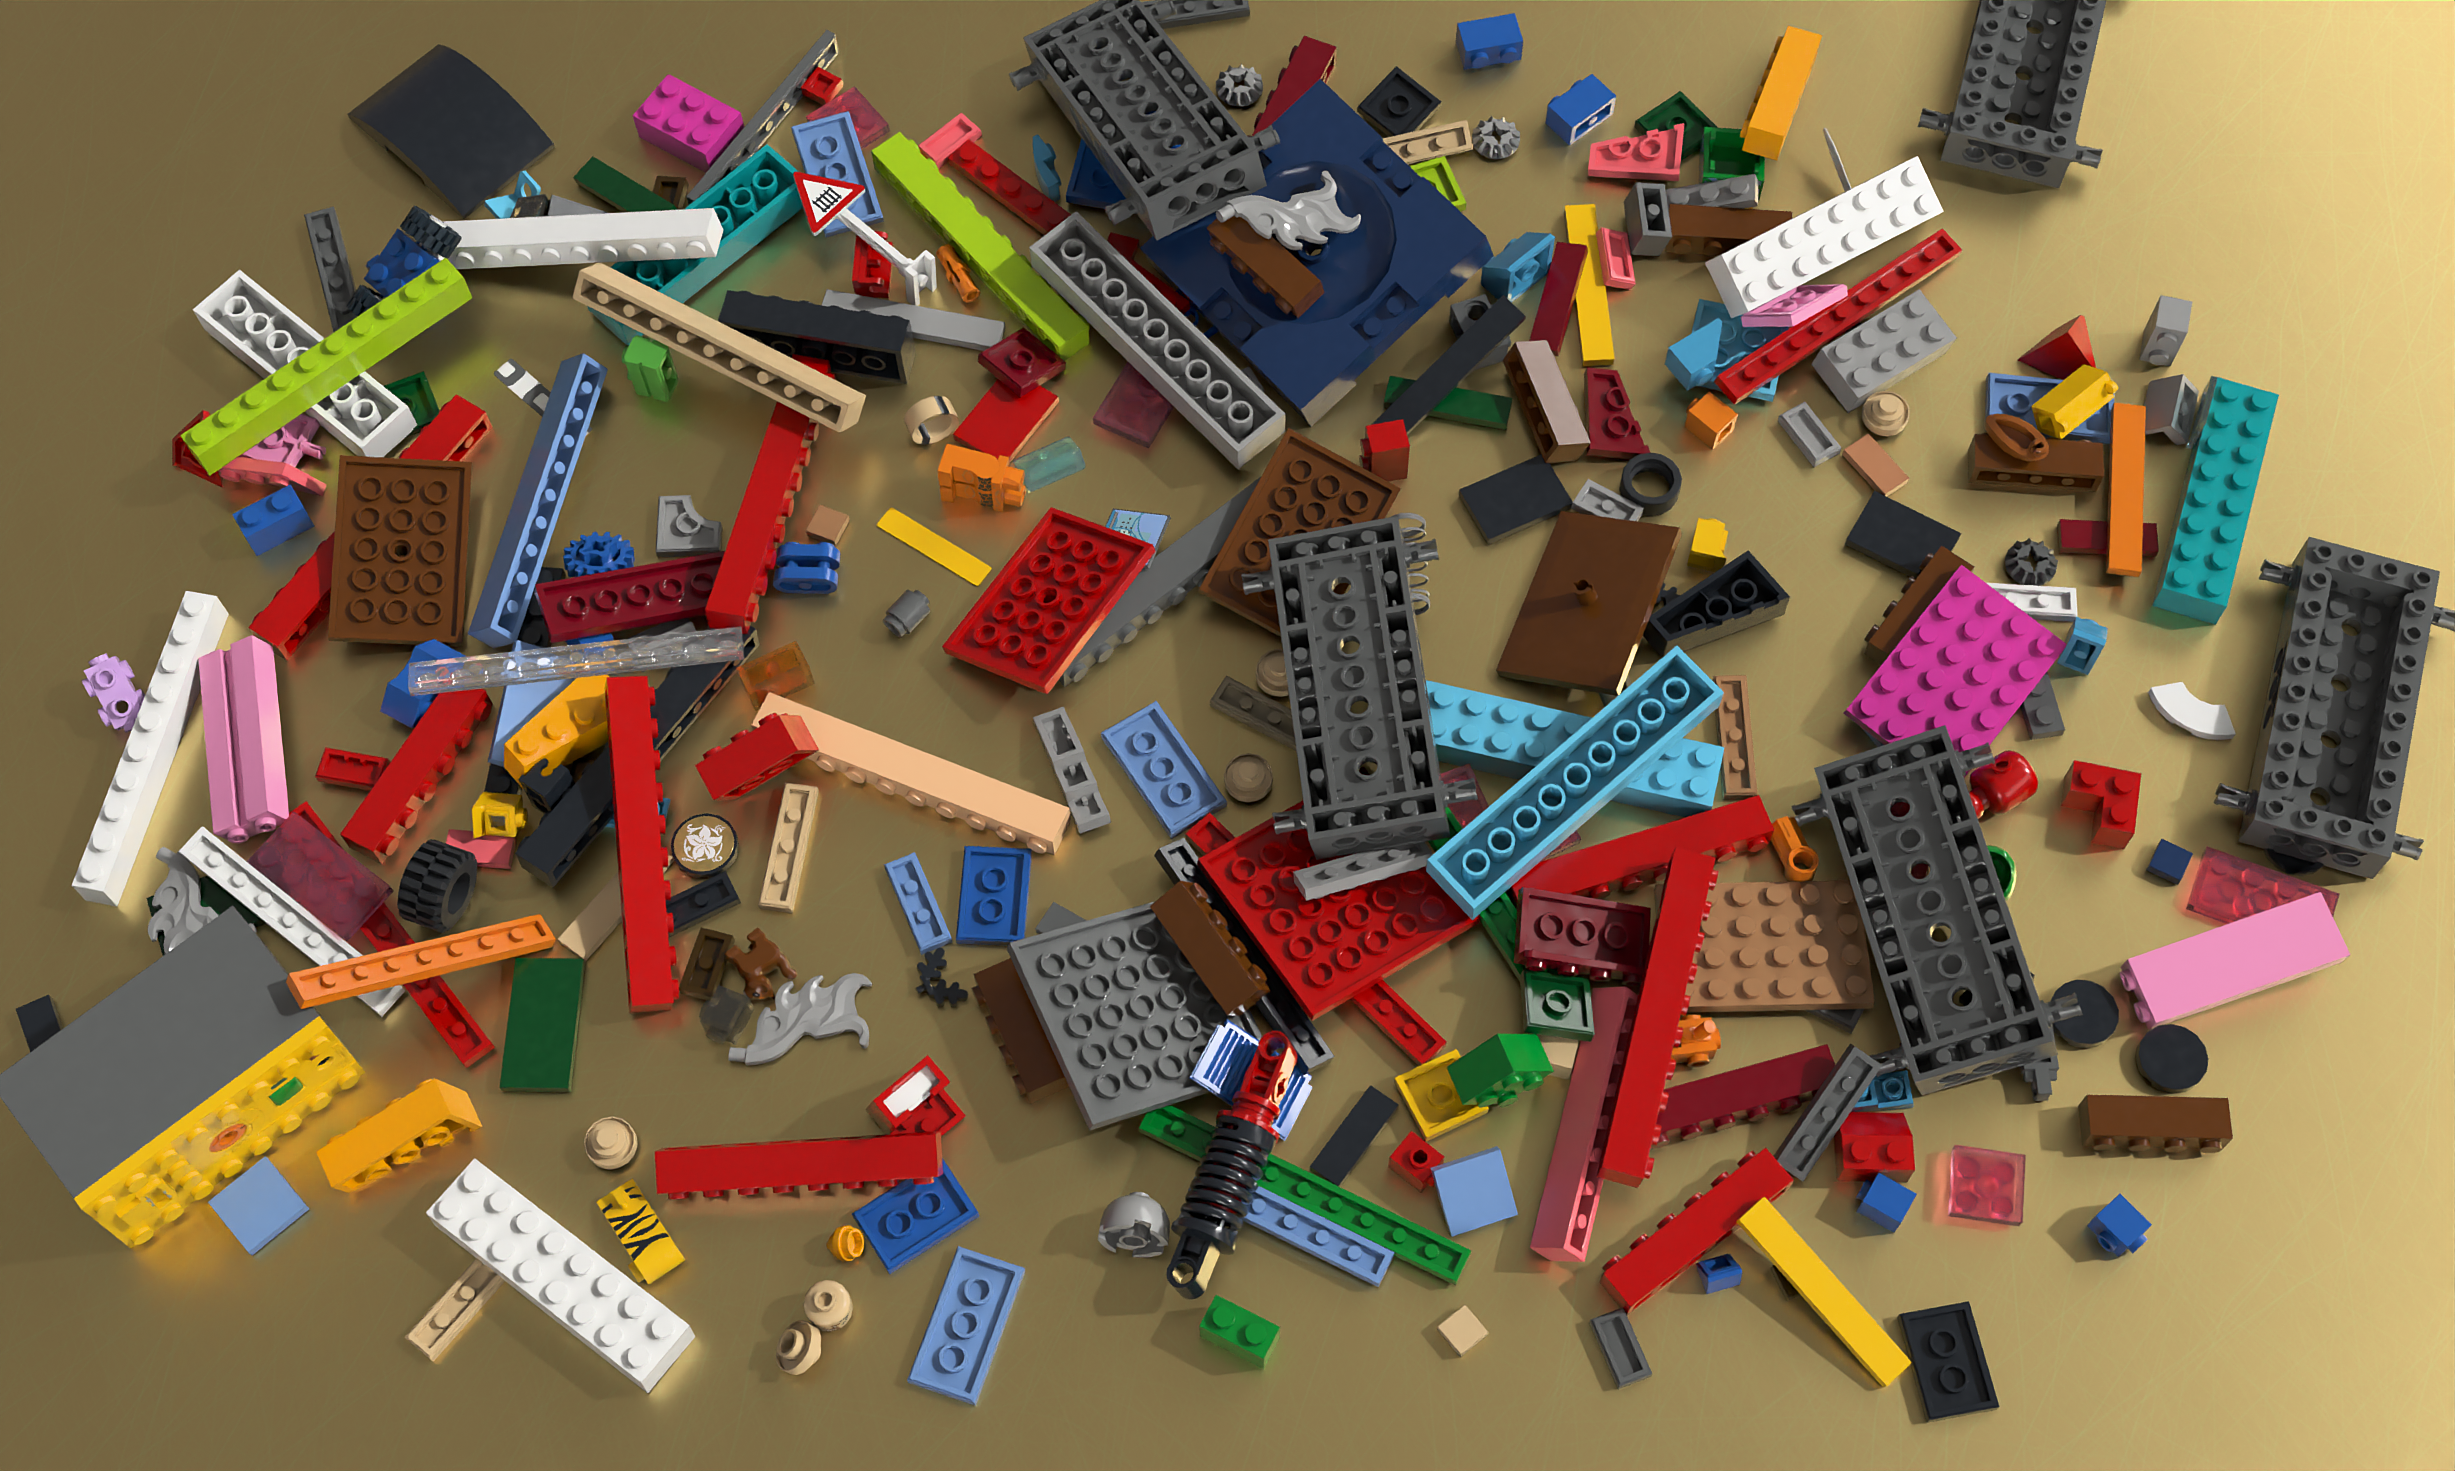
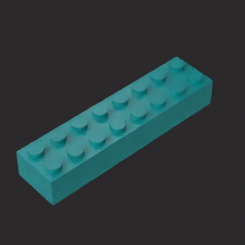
(749, 207)
(2216, 503)

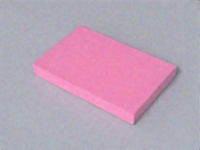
(1794, 306)

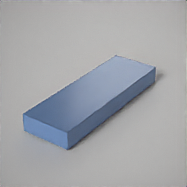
(918, 903)

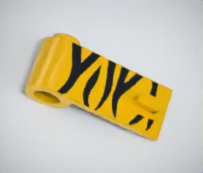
(640, 1232)

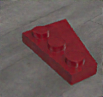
(1609, 418)

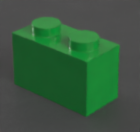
(1239, 1331)

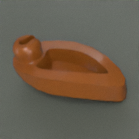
(2016, 437)

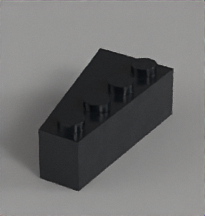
(1718, 606)

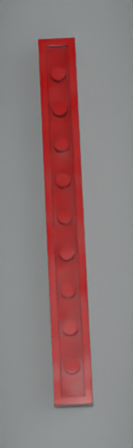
(1031, 203)
(1834, 320)
(431, 993)
(1378, 1002)

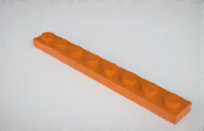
(419, 961)

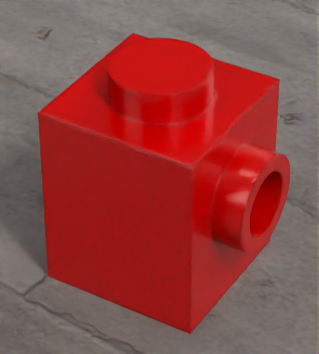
(1414, 1161)

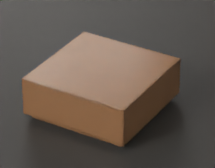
(827, 525)

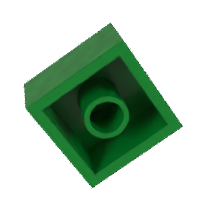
(1500, 1070)

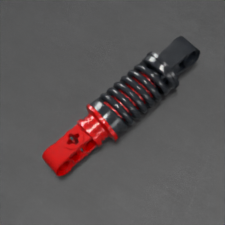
(1231, 1168)

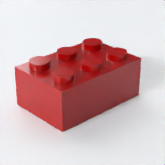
(756, 756)

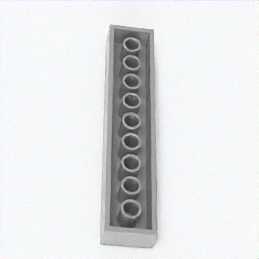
(1158, 340)

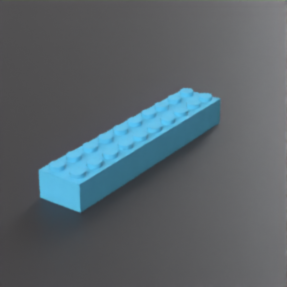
(1515, 736)
(1574, 782)

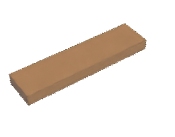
(1735, 734)

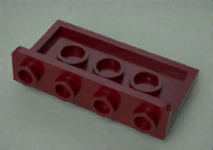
(1581, 936)

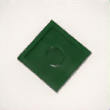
(1676, 111)
(419, 398)
(1556, 1005)

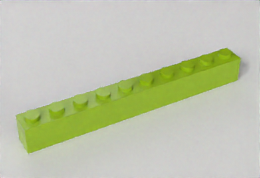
(980, 246)
(326, 366)

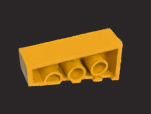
(562, 730)
(397, 1134)

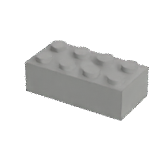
(1883, 350)

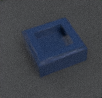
(2169, 861)

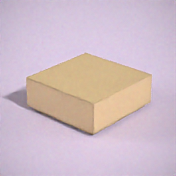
(1462, 1330)

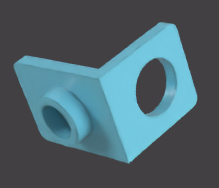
(503, 206)

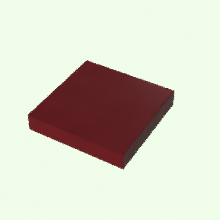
(1021, 362)

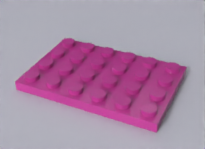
(1958, 667)

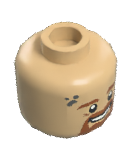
(828, 1305)

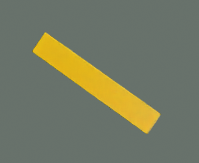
(1591, 295)
(1824, 1292)

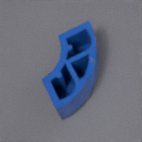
(397, 699)

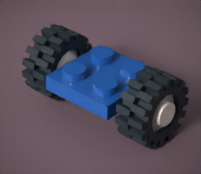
(405, 258)

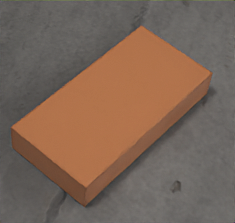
(1875, 466)

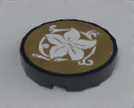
(704, 845)

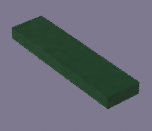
(619, 189)
(1460, 404)

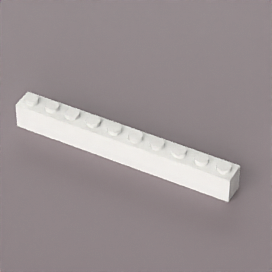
(586, 238)
(149, 751)

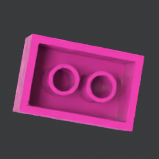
(687, 123)

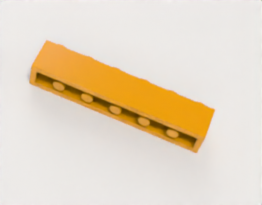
(1779, 92)

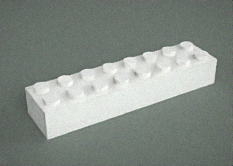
(1824, 237)
(270, 336)
(561, 1275)

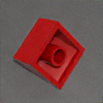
(1872, 1145)

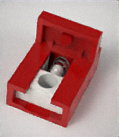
(916, 1102)

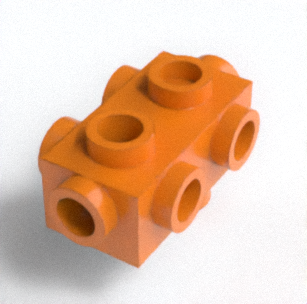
(1698, 1041)

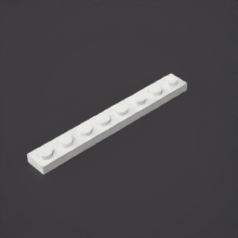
(277, 909)

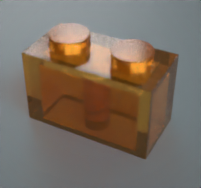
(776, 672)

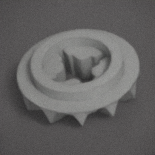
(1240, 95)
(1486, 143)

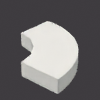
(2192, 714)

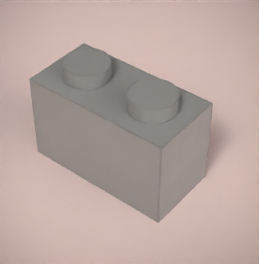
(2165, 330)

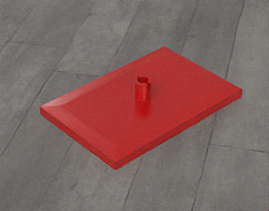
(1048, 600)

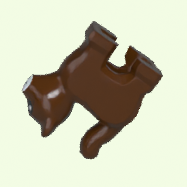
(757, 963)

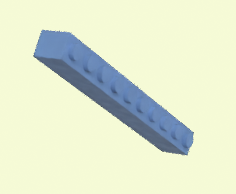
(538, 502)

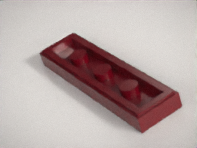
(1559, 294)

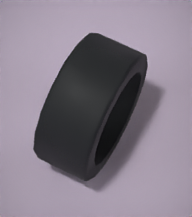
(1653, 463)

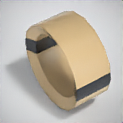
(935, 429)

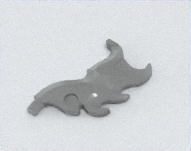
(1299, 218)
(180, 902)
(807, 1012)

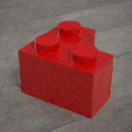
(2108, 794)

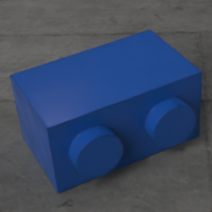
(1489, 41)
(1580, 109)
(273, 520)

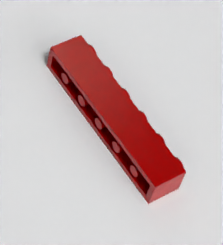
(415, 772)
(1694, 1231)

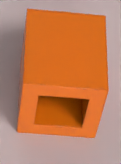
(1710, 419)

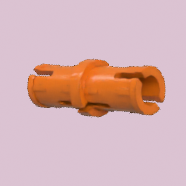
(958, 273)

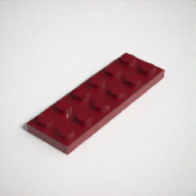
(627, 597)

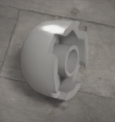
(1136, 1225)

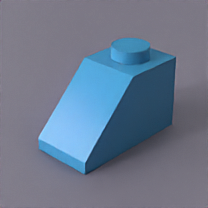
(1695, 356)
(2083, 645)

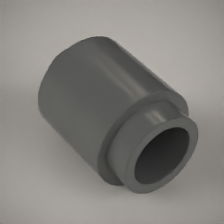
(907, 613)

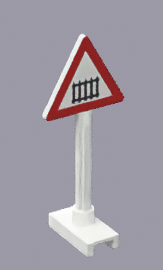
(828, 200)

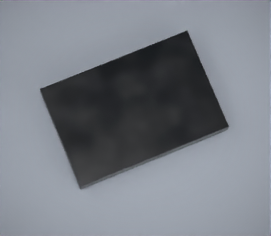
(1515, 499)
(1898, 535)
(1948, 1362)

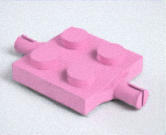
(289, 443)

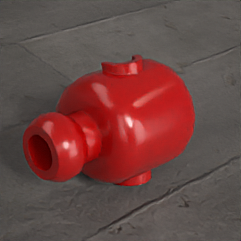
(2002, 784)

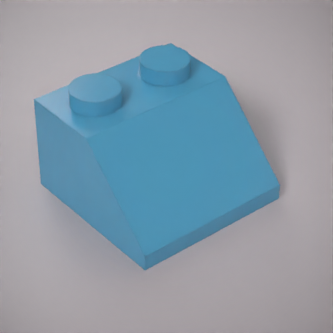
(1518, 265)

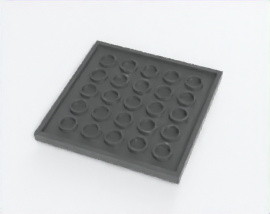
(1121, 1012)

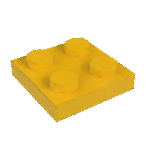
(1434, 1098)

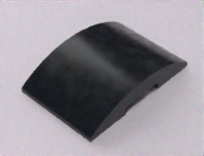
(453, 128)

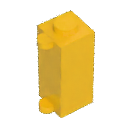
(2073, 401)

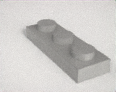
(1730, 193)

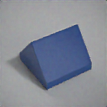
(1719, 1273)

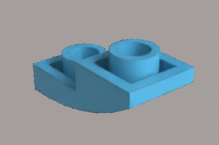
(1045, 170)
(1886, 1092)

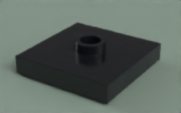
(1398, 104)

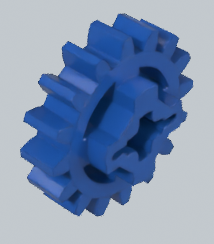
(597, 555)

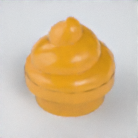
(846, 1243)

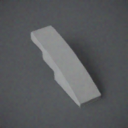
(1072, 770)

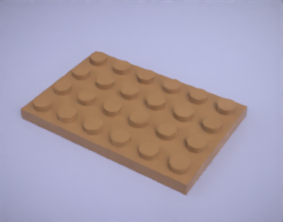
(1781, 948)

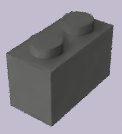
(1647, 219)

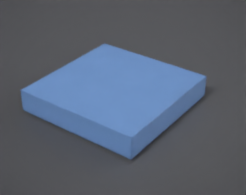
(1474, 1191)
(258, 1205)

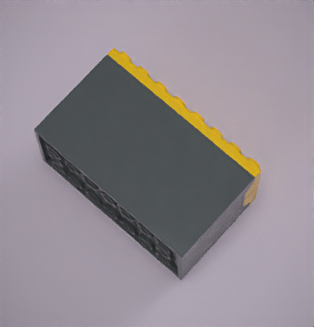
(177, 1080)

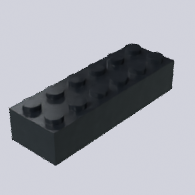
(851, 340)

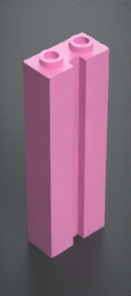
(243, 740)
(2234, 961)

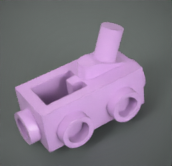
(111, 683)

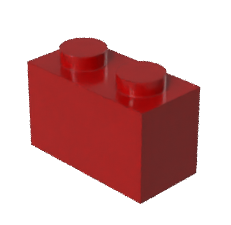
(1386, 450)

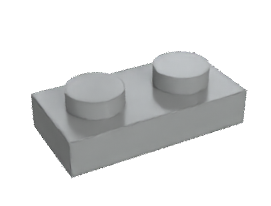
(1602, 502)

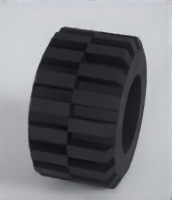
(437, 885)

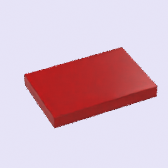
(1004, 420)

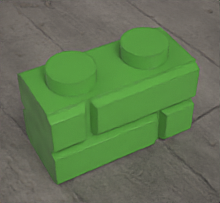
(650, 368)

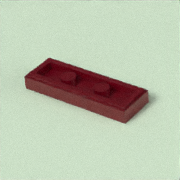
(2091, 537)

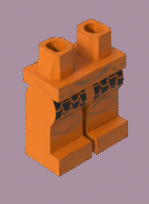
(980, 478)

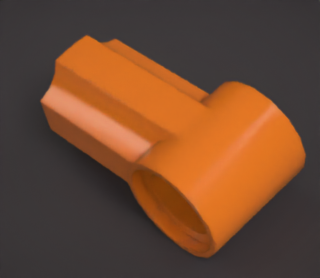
(1793, 849)

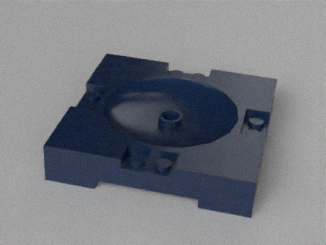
(1374, 279)

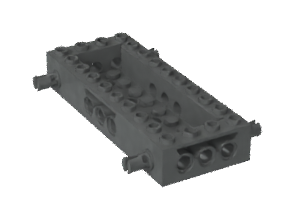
(1083, 68)
(2043, 106)
(2370, 722)
(1405, 795)
(2005, 1019)

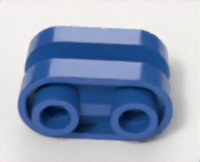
(807, 568)

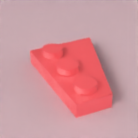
(1642, 157)
(271, 473)

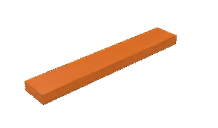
(2126, 490)

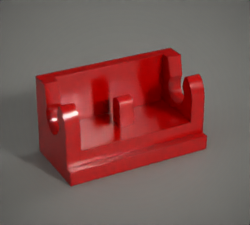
(871, 270)

